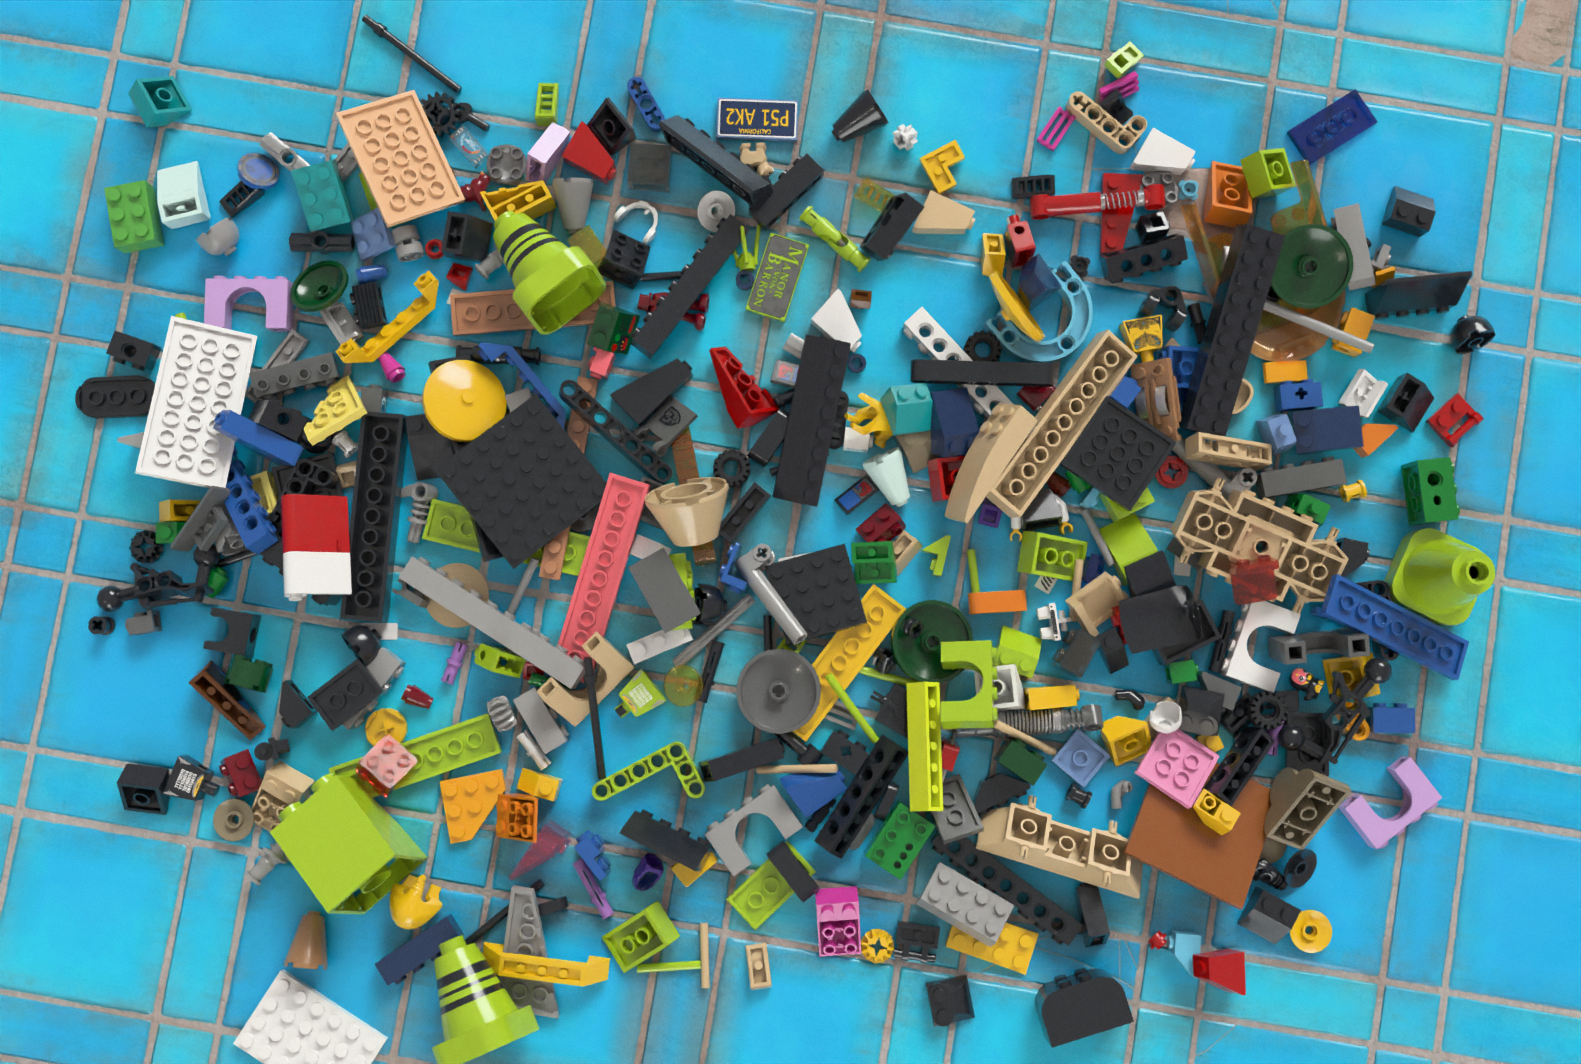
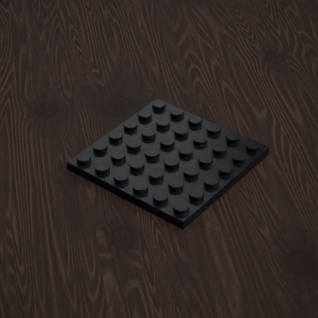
(523, 481)

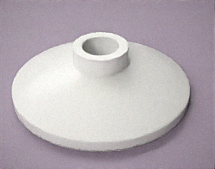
(723, 208)

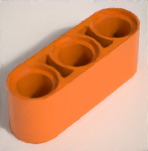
(997, 602)

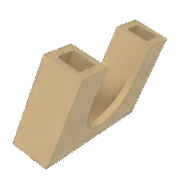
(574, 704)

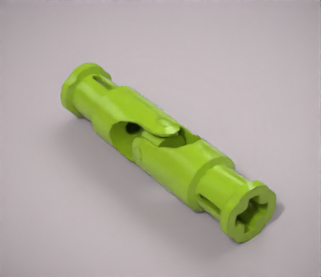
(828, 233)

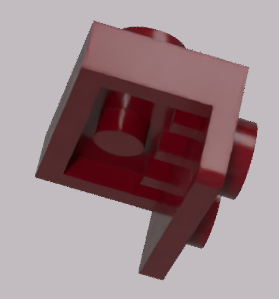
(881, 525)
(241, 774)

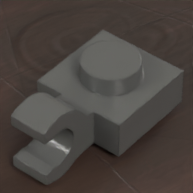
(414, 596)

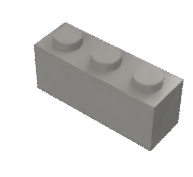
(541, 720)

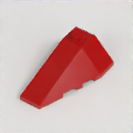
(741, 394)

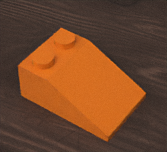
(1227, 196)

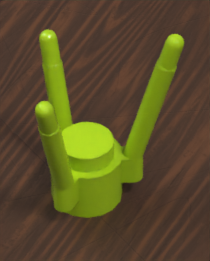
(746, 260)

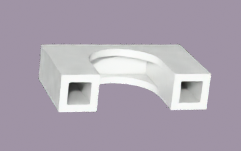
(1238, 663)

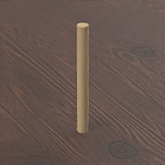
(1024, 737)
(781, 769)

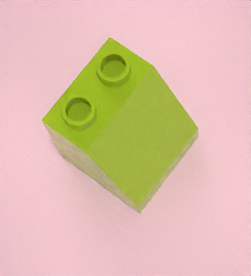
(344, 844)

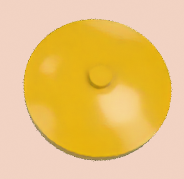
(1014, 308)
(463, 400)

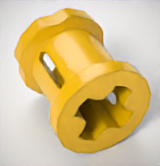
(1353, 491)

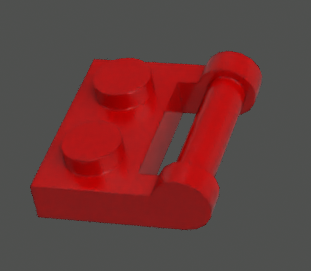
(1448, 415)

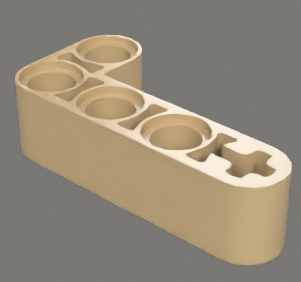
(1104, 119)

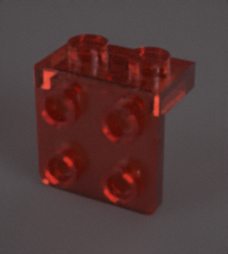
(1254, 579)
(385, 765)

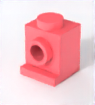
(601, 364)

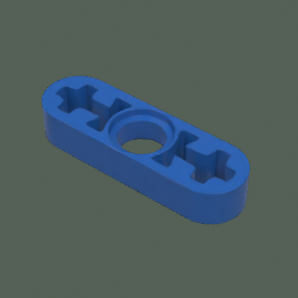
(644, 89)

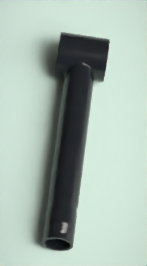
(807, 754)

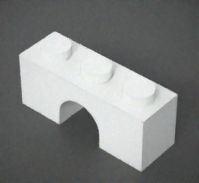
(657, 643)

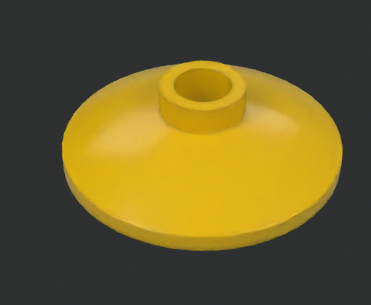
(1320, 931)

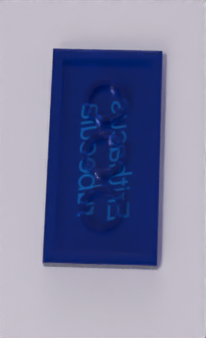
(1332, 127)

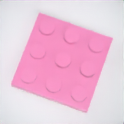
(1177, 766)

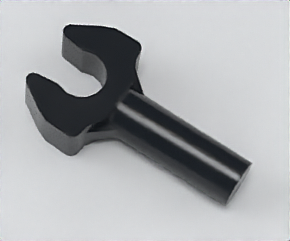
(468, 116)

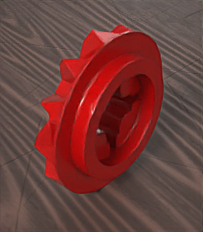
(1178, 478)

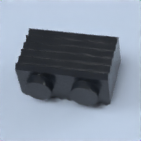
(368, 305)

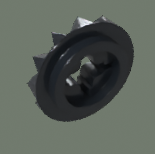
(151, 553)

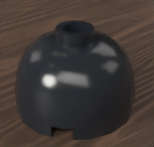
(1470, 332)
(710, 604)
(363, 642)

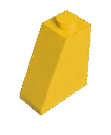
(1051, 697)

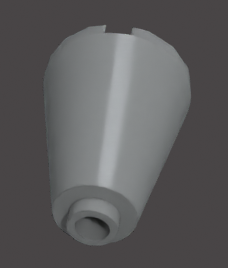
(573, 201)
(229, 540)

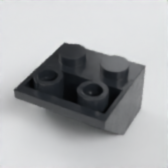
(466, 237)
(1406, 402)

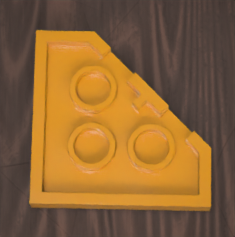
(470, 801)

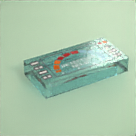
(469, 146)

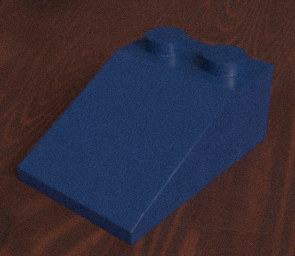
(952, 422)
(1327, 429)

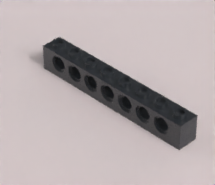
(1069, 925)

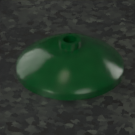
(319, 286)

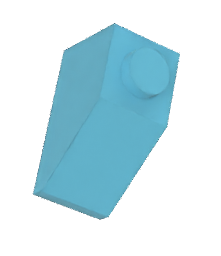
(1183, 946)

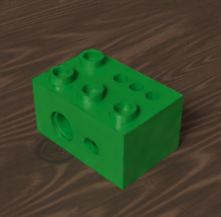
(1430, 491)
(899, 839)

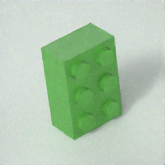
(134, 216)

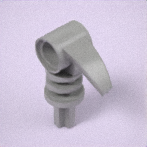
(421, 505)

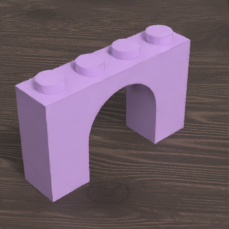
(223, 293)
(1418, 797)

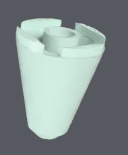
(889, 475)

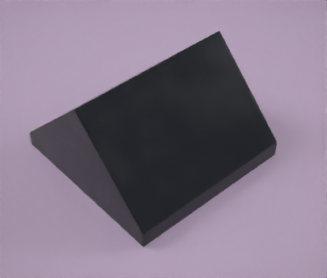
(611, 127)

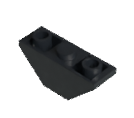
(996, 791)

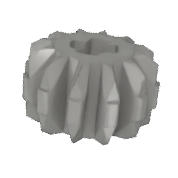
(501, 713)

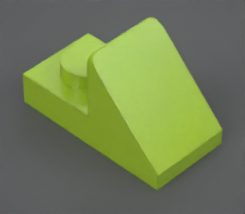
(939, 549)

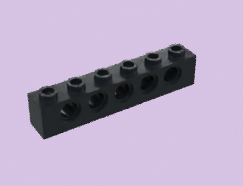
(861, 796)

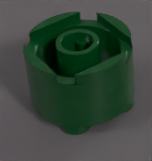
(249, 675)

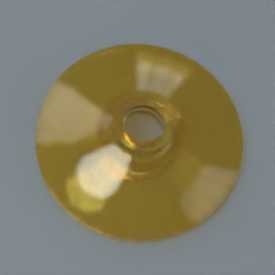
(675, 688)

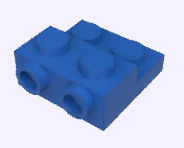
(1183, 362)
(589, 848)

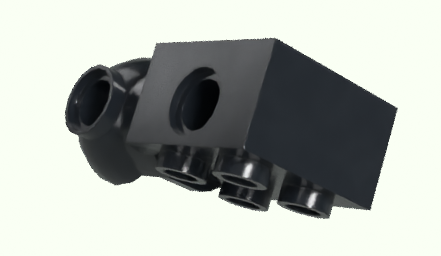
(289, 423)

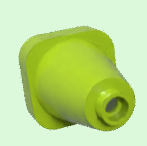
(1434, 577)

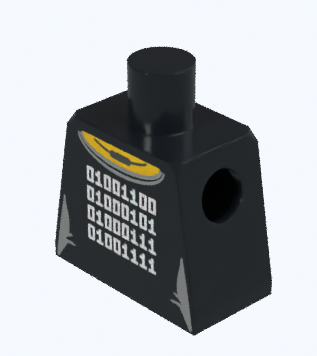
(190, 780)

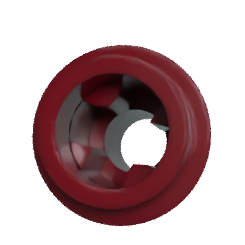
(416, 697)

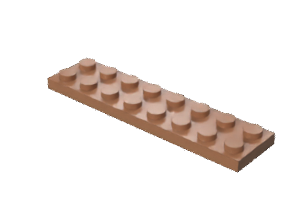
(499, 313)

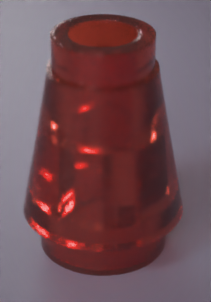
(1058, 484)

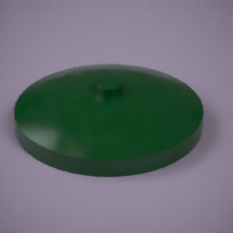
(1312, 266)
(922, 656)

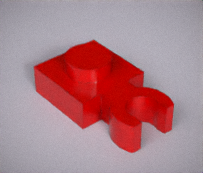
(1115, 620)

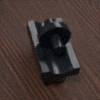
(273, 748)

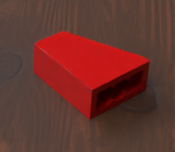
(589, 156)
(1222, 969)

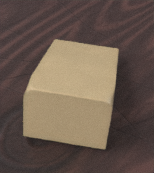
(758, 966)

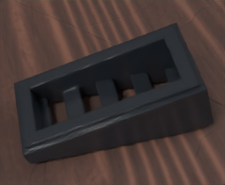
(1041, 179)
(245, 202)

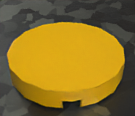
(386, 722)

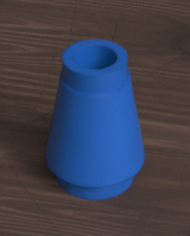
(371, 273)

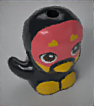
(1305, 681)

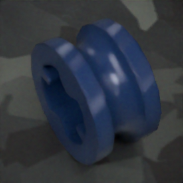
(750, 278)
(862, 361)

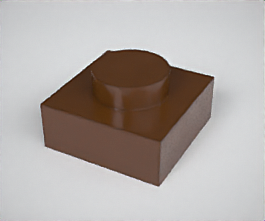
(860, 299)

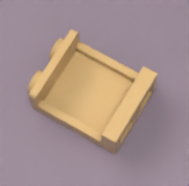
(1094, 602)

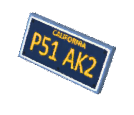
(757, 119)

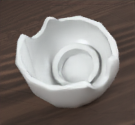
(1166, 717)

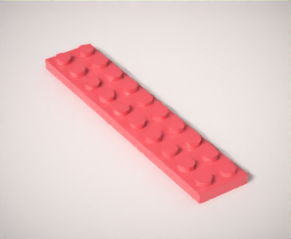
(603, 563)

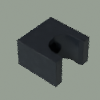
(241, 635)

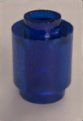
(1092, 567)

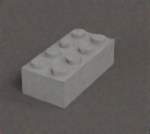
(965, 904)

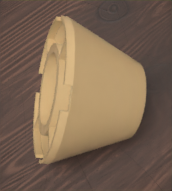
(690, 511)

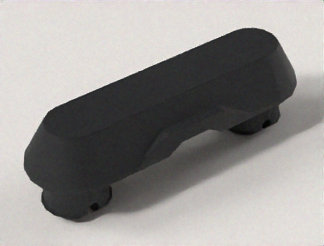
(840, 422)

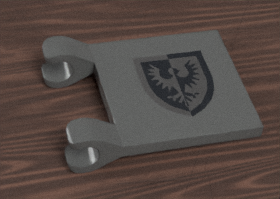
(666, 424)

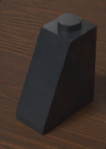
(1091, 915)

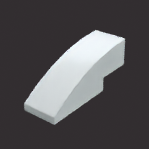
(644, 547)

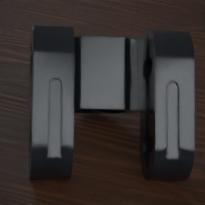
(1159, 297)

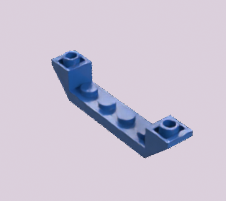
(493, 351)

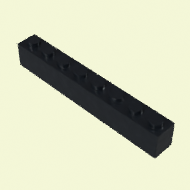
(689, 287)

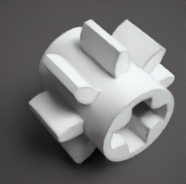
(905, 137)

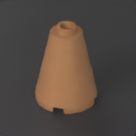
(309, 943)

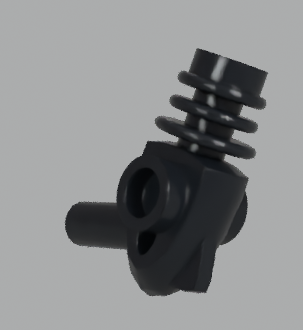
(1269, 874)

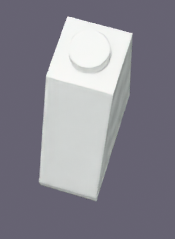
(1163, 154)
(837, 322)

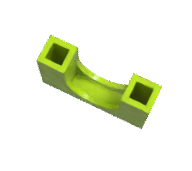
(979, 710)

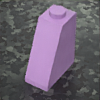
(546, 153)

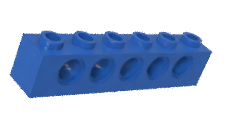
(247, 510)

